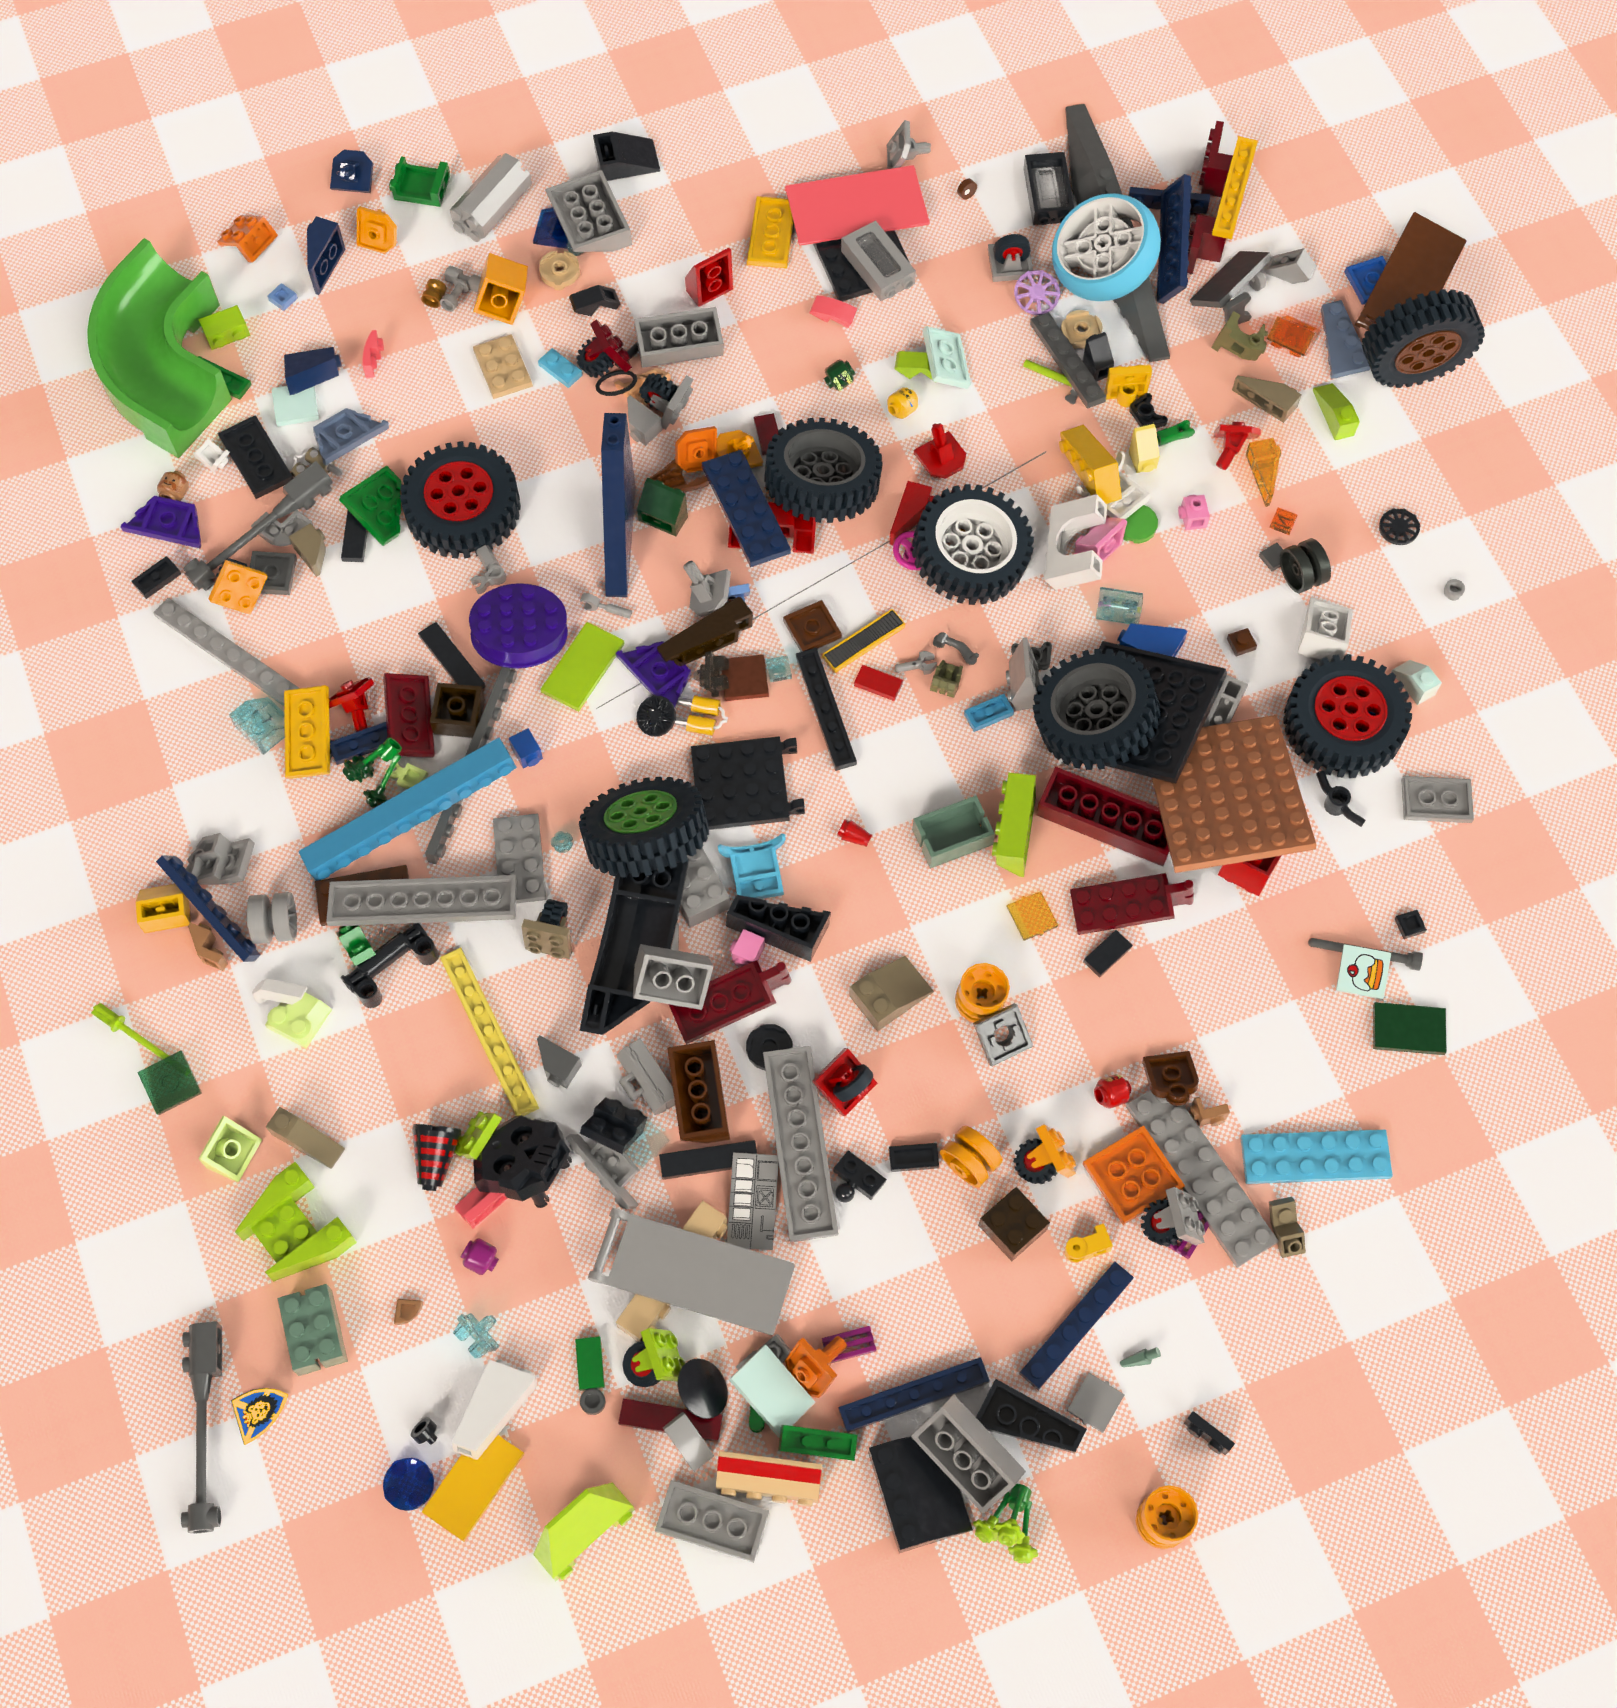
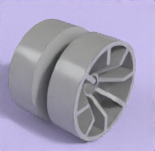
(267, 916)

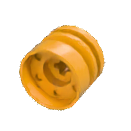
(980, 981)
(1180, 1514)

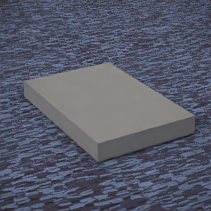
(1437, 799)

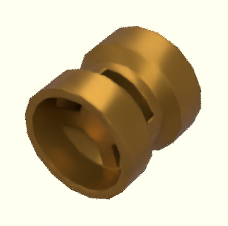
(433, 294)

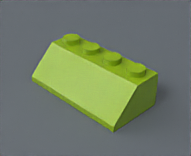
(1015, 822)

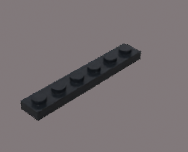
(826, 709)

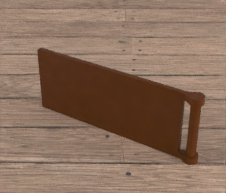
(1416, 266)

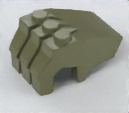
(946, 679)

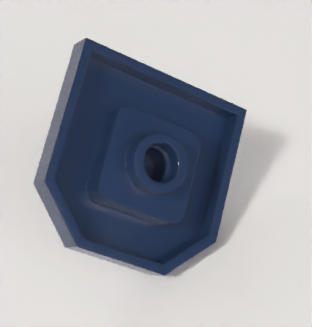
(352, 172)

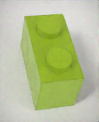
(224, 327)

